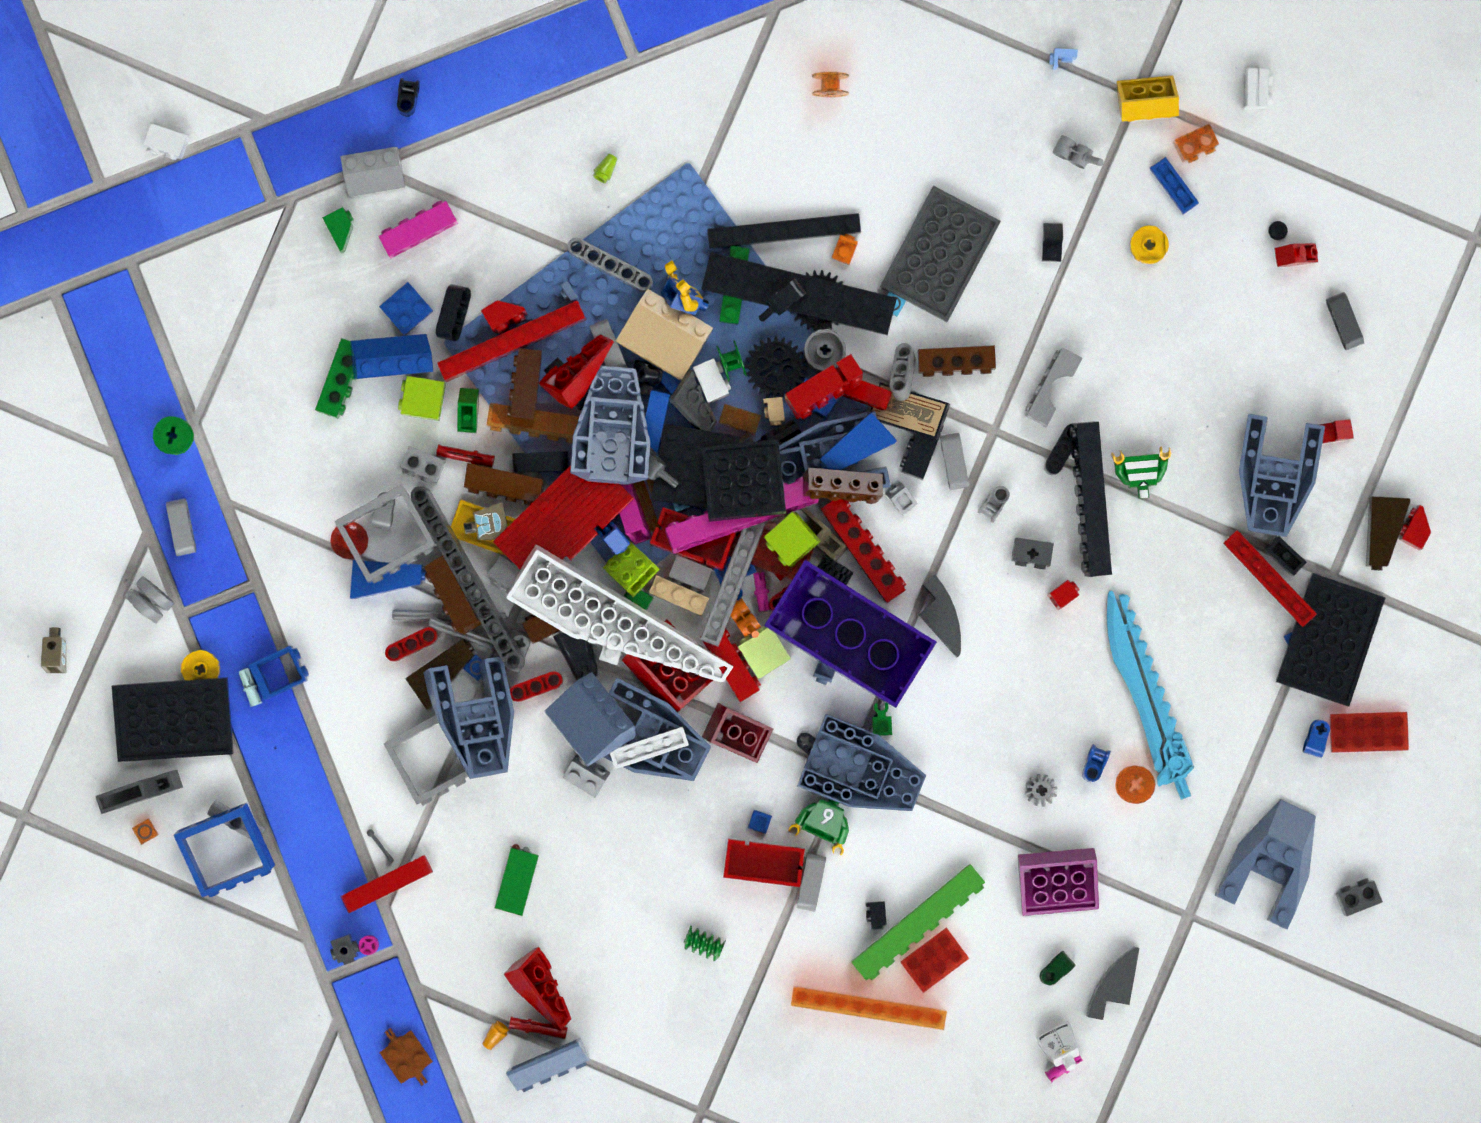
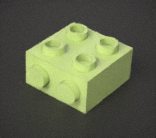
(763, 652)

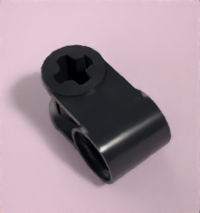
(407, 92)
(648, 373)

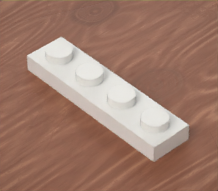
(649, 748)

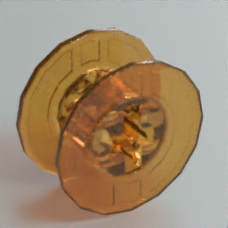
(830, 84)
(1146, 785)

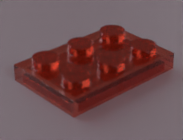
(934, 960)

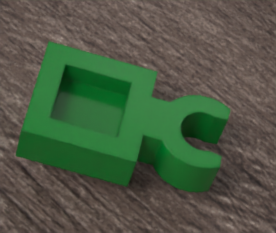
(882, 724)

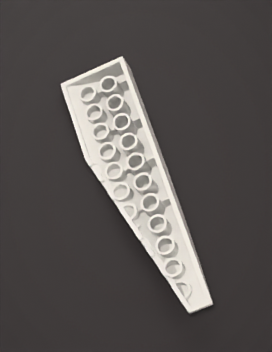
(604, 617)

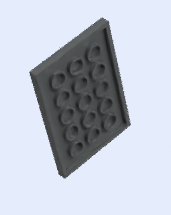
(940, 254)

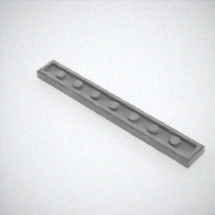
(732, 584)

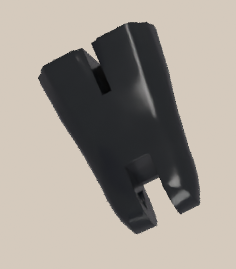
(577, 654)

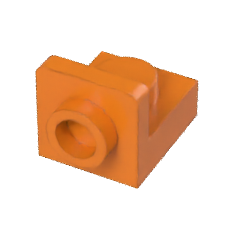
(845, 249)

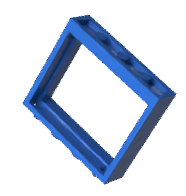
(244, 811)

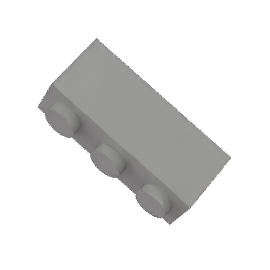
(373, 171)

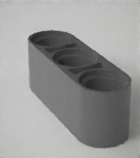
(1345, 321)

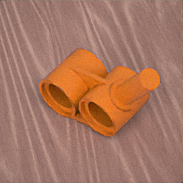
(745, 619)

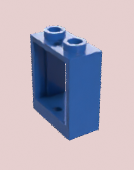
(261, 681)

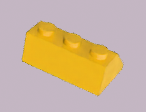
(1148, 98)

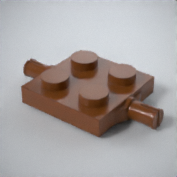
(406, 1057)

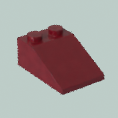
(737, 733)

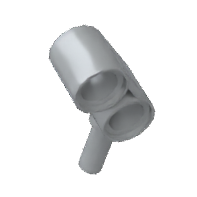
(1077, 155)

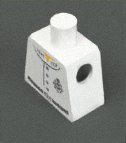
(1060, 1045)

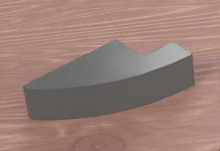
(942, 616)
(139, 791)
(1115, 984)

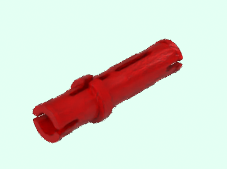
(488, 460)
(536, 1027)

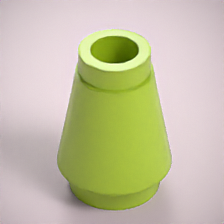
(605, 169)

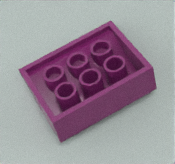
(1058, 881)

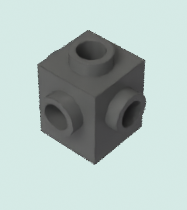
(337, 951)

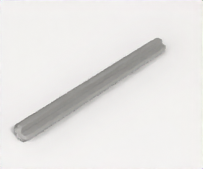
(425, 615)

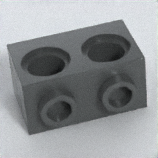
(1360, 902)

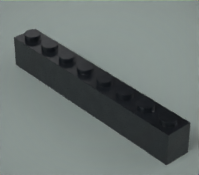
(1091, 499)

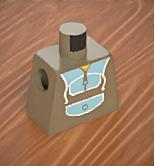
(488, 522)
(54, 660)

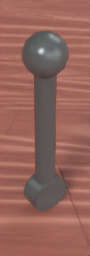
(370, 833)

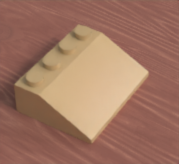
(664, 335)

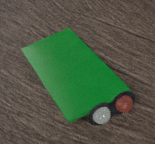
(516, 880)

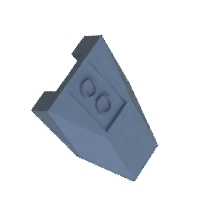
(859, 769)

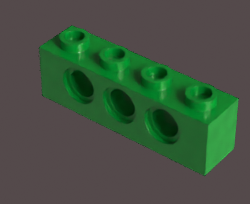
(331, 386)

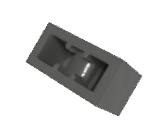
(1043, 549)

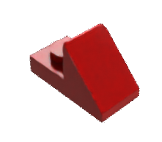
(1337, 431)

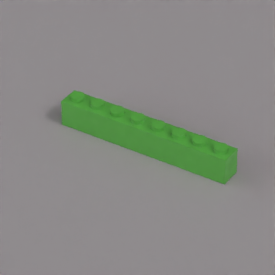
(917, 922)

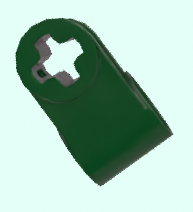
(1059, 966)

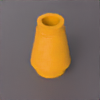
(496, 1033)

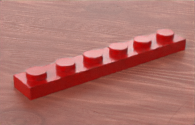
(1269, 578)

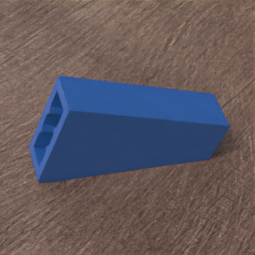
(656, 417)
(860, 442)
(406, 577)

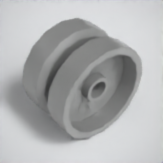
(822, 340)
(147, 602)

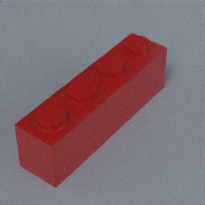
(739, 678)

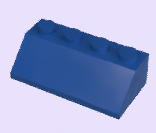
(391, 356)

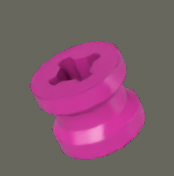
(368, 945)

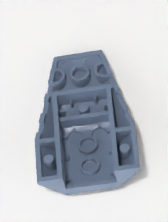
(612, 430)

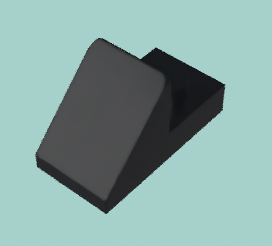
(1052, 242)

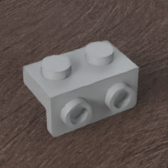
(586, 778)

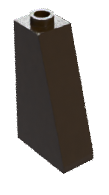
(1384, 526)
(455, 658)

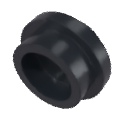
(1278, 230)

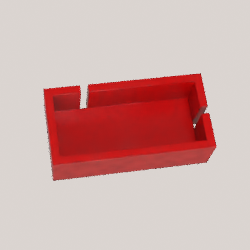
(823, 387)
(713, 552)
(764, 863)

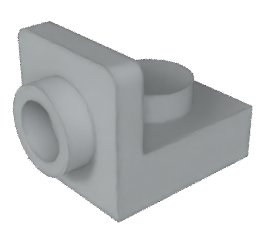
(901, 498)

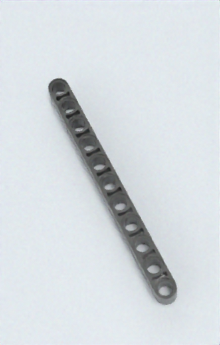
(460, 572)

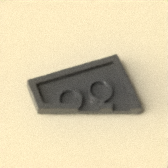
(691, 404)

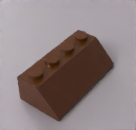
(502, 483)

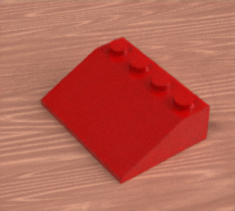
(667, 682)

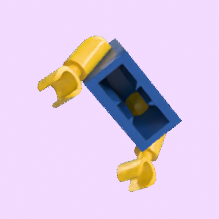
(680, 294)

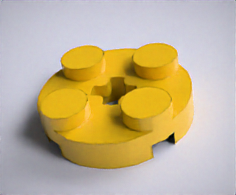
(1140, 238)
(196, 658)

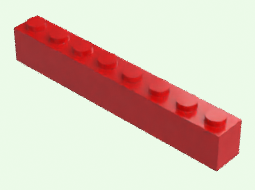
(511, 341)

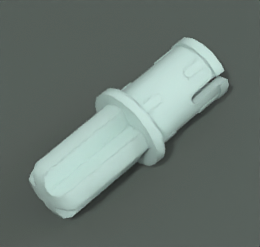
(250, 687)

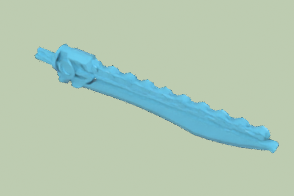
(1175, 753)

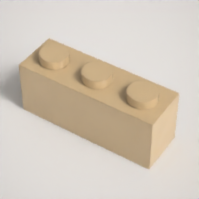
(679, 595)

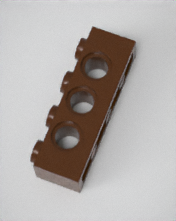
(985, 353)

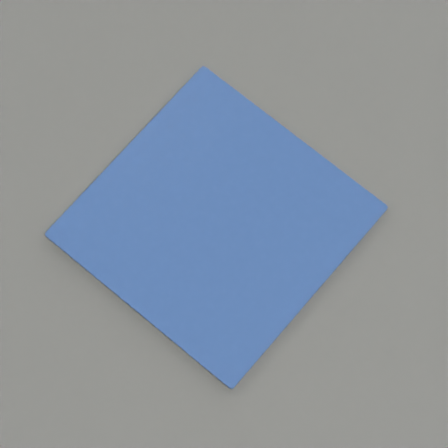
(647, 234)

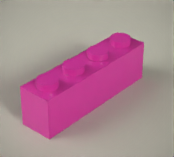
(418, 229)

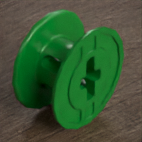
(731, 360)
(184, 434)

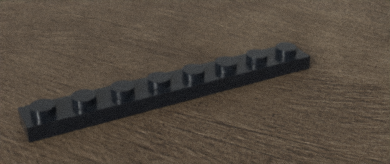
(783, 230)

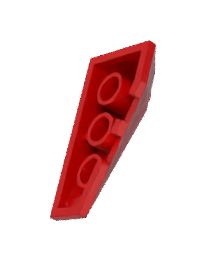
(573, 378)
(534, 982)

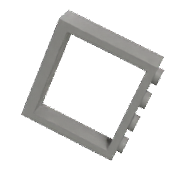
(408, 558)
(441, 789)

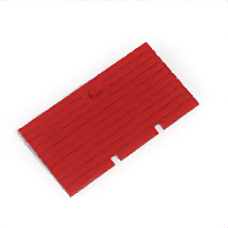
(563, 518)

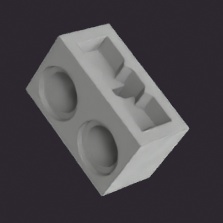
(424, 461)

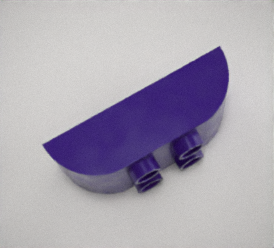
(850, 634)

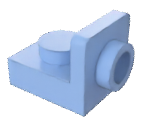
(1065, 55)

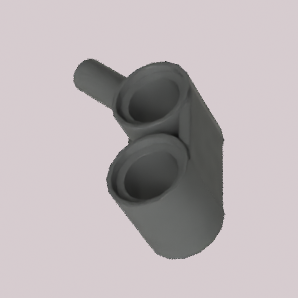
(656, 469)

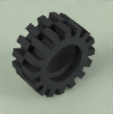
(835, 569)

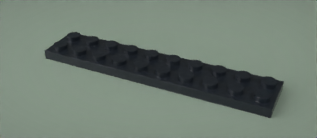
(823, 299)

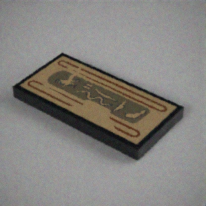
(915, 414)

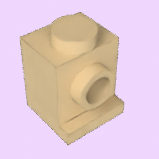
(774, 411)

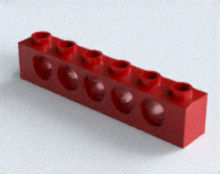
(887, 592)

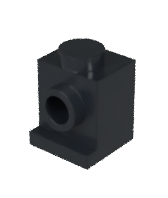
(876, 914)

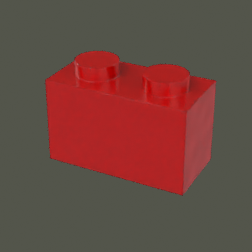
(1064, 594)

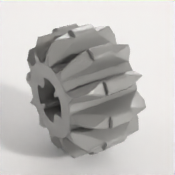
(1044, 784)

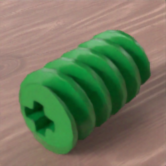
(703, 944)

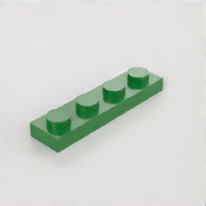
(731, 306)

